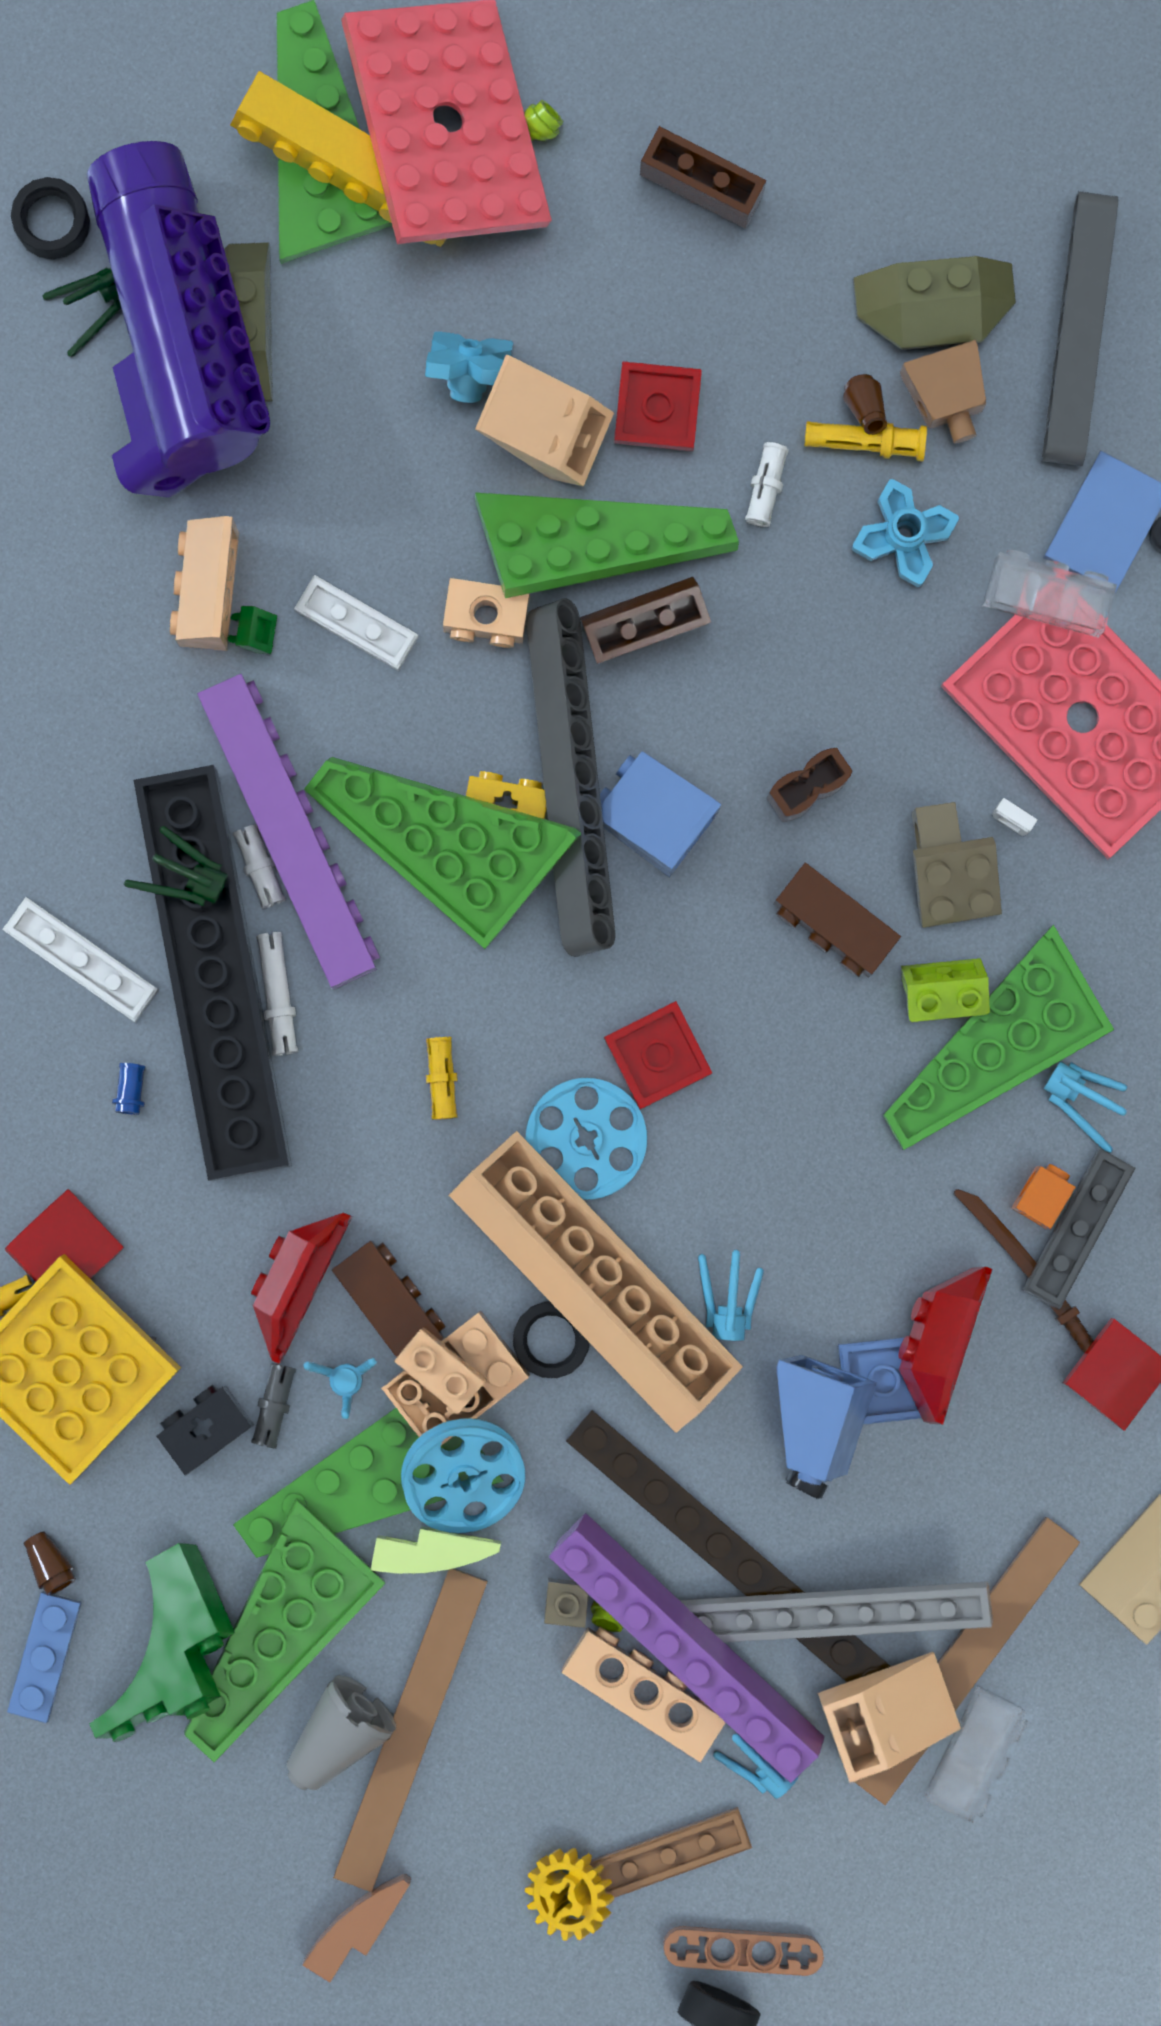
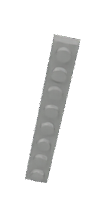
(846, 1612)

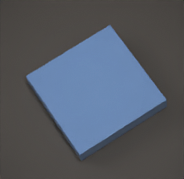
(880, 1363)

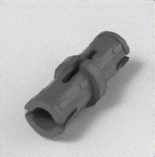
(273, 1405)

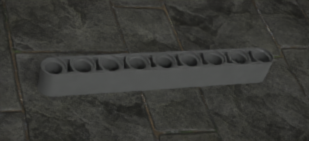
(571, 775)

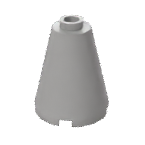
(338, 1734)

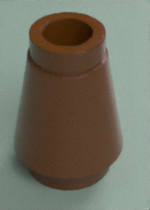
(865, 401)
(48, 1563)

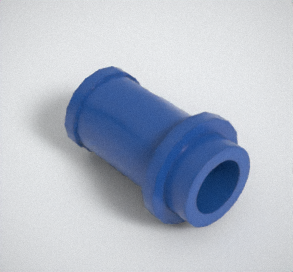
(129, 1089)

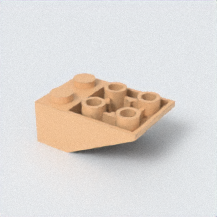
(544, 422)
(485, 1352)
(889, 1715)

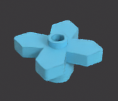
(466, 363)
(910, 552)

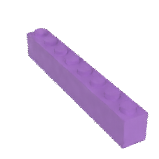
(287, 831)
(688, 1648)

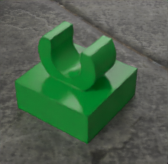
(254, 630)

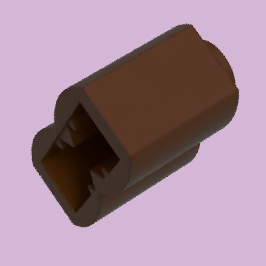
(819, 779)

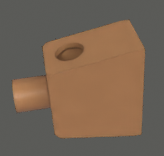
(948, 388)

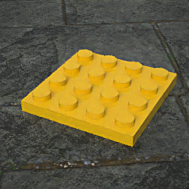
(74, 1369)

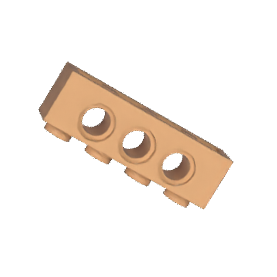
(583, 1667)

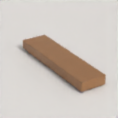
(674, 1852)

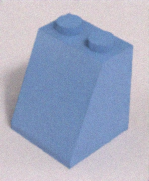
(656, 812)
(821, 1416)

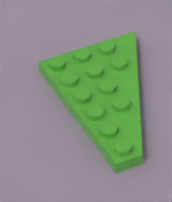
(454, 849)

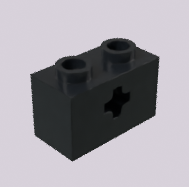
(193, 1450)

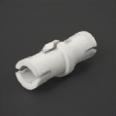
(766, 484)
(259, 866)

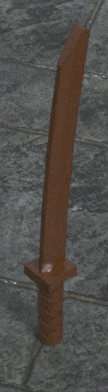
(1066, 1314)

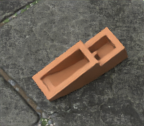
(355, 1928)

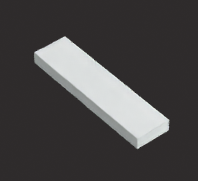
(80, 959)

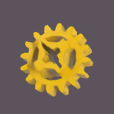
(585, 1894)

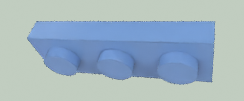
(44, 1657)

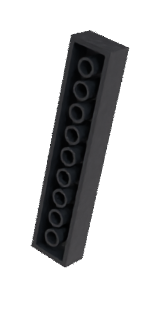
(214, 980)

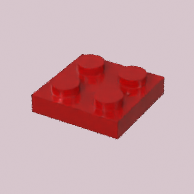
(657, 406)
(658, 1055)

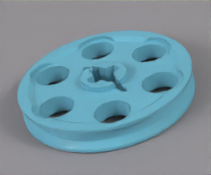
(596, 1119)
(445, 1480)

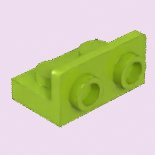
(946, 989)

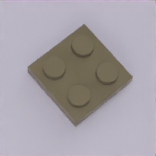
(957, 882)

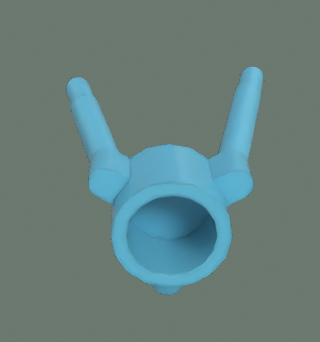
(1068, 1083)
(729, 1321)
(344, 1380)
(768, 1777)

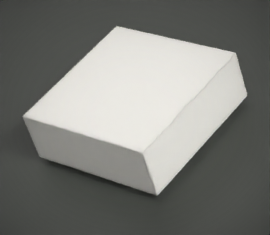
(1014, 817)

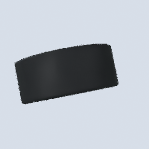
(50, 187)
(535, 1366)
(715, 2007)

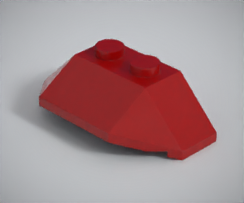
(294, 1279)
(940, 1340)

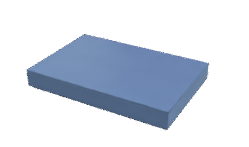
(1107, 520)

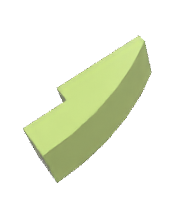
(431, 1553)

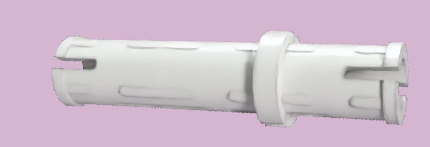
(279, 1008)

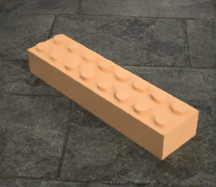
(596, 1281)

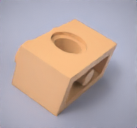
(467, 597)
(440, 1370)

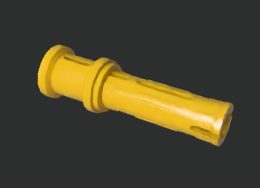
(851, 437)

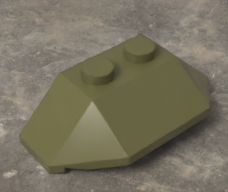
(252, 283)
(935, 300)

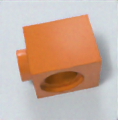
(1044, 1195)

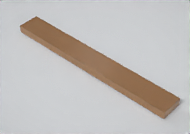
(977, 1647)
(414, 1724)

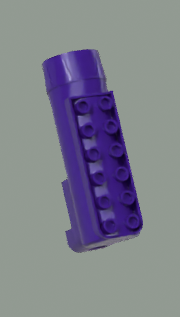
(191, 372)

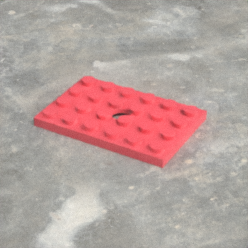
(435, 178)
(1021, 698)

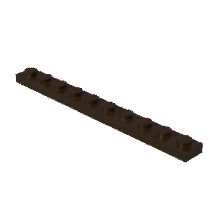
(708, 1536)

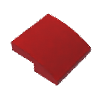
(68, 1230)
(1116, 1374)

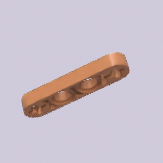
(742, 1957)

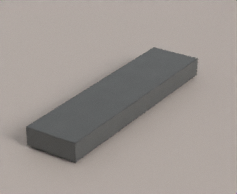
(1078, 1229)

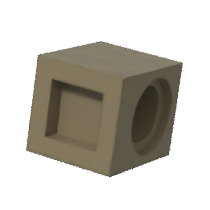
(936, 825)
(565, 1603)

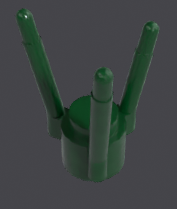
(104, 285)
(204, 882)

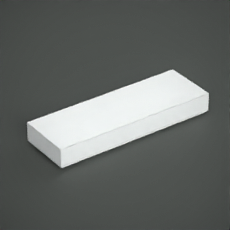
(356, 622)

